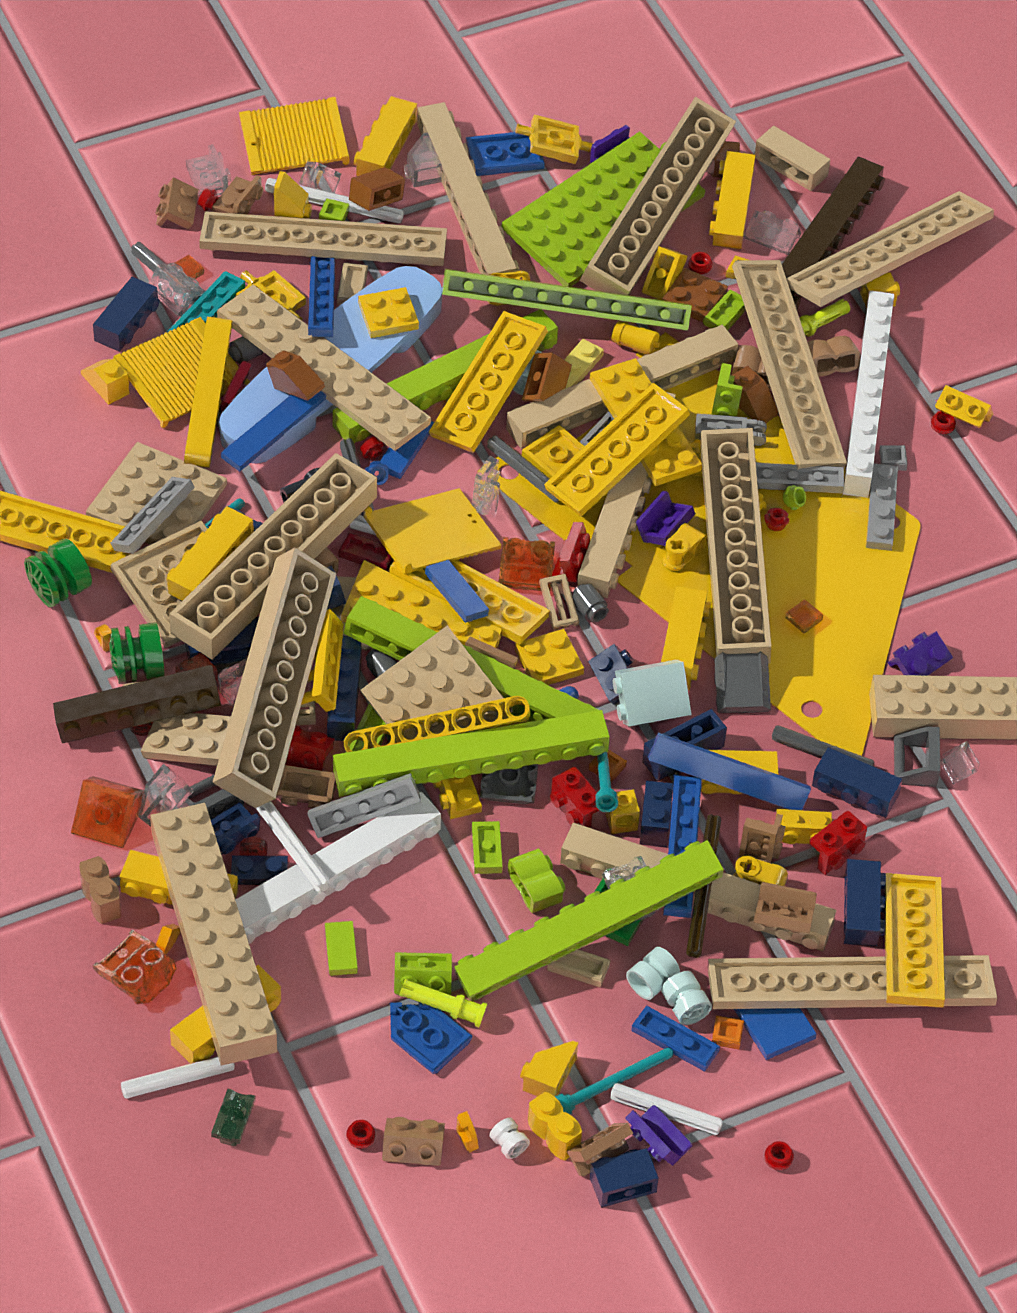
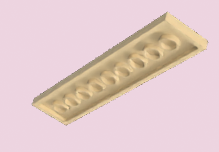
(323, 238)
(889, 248)
(788, 364)
(346, 381)
(835, 982)

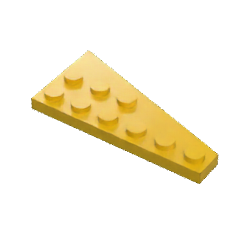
(416, 605)

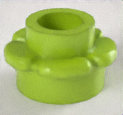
(794, 497)

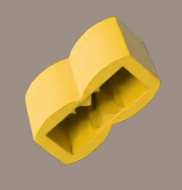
(554, 1125)

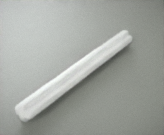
(319, 196)
(294, 847)

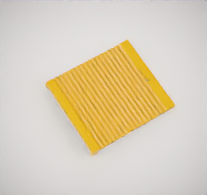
(293, 135)
(167, 370)
(431, 530)

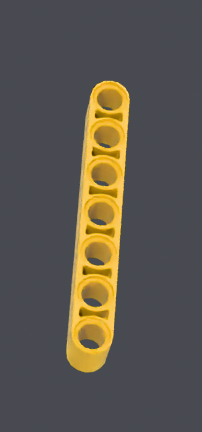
(208, 392)
(448, 718)

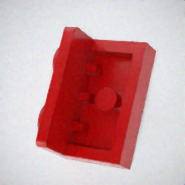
(573, 552)
(309, 749)
(574, 797)
(839, 841)

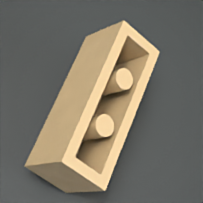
(792, 158)

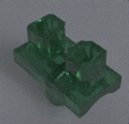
(233, 1117)

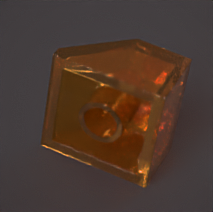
(106, 811)

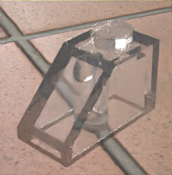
(423, 163)
(163, 793)

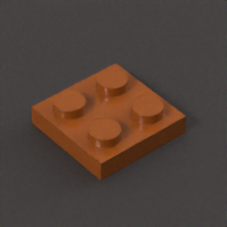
(697, 291)

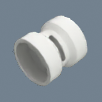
(509, 1138)

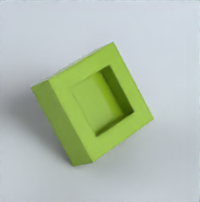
(334, 210)

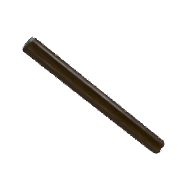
(702, 895)

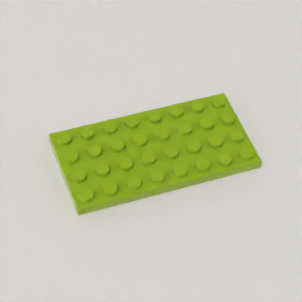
(575, 216)

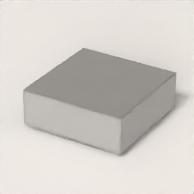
(893, 455)

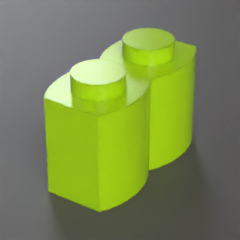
(536, 880)

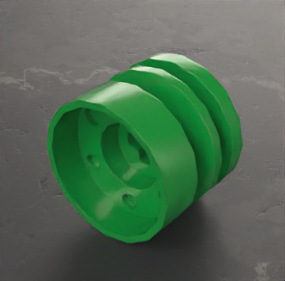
(58, 572)
(137, 652)

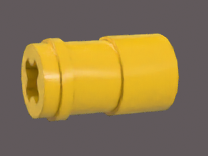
(637, 338)

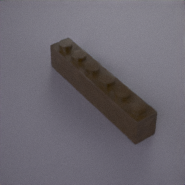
(136, 704)

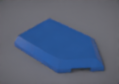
(427, 1034)

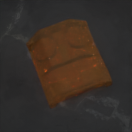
(526, 563)
(137, 968)

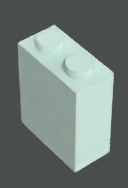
(652, 693)

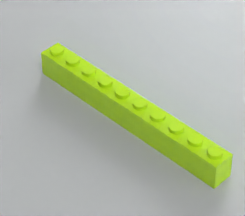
(566, 299)
(437, 379)
(399, 636)
(473, 752)
(588, 921)

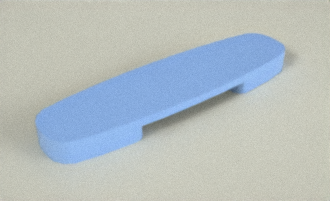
(349, 336)

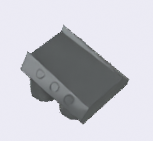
(742, 683)
(510, 785)

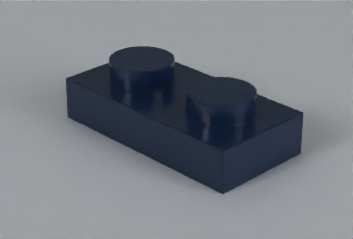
(257, 869)

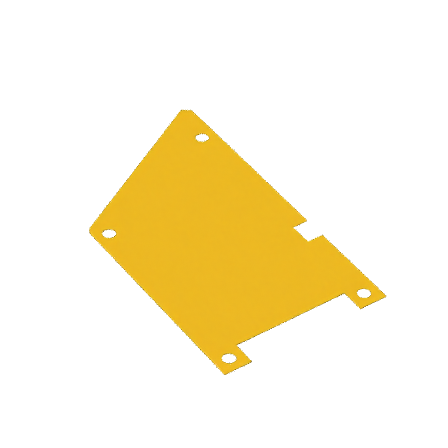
(813, 559)

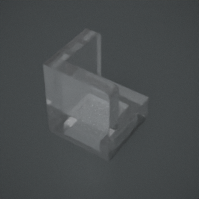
(320, 177)
(959, 762)

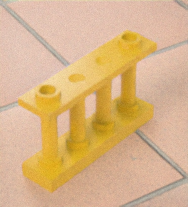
(327, 664)

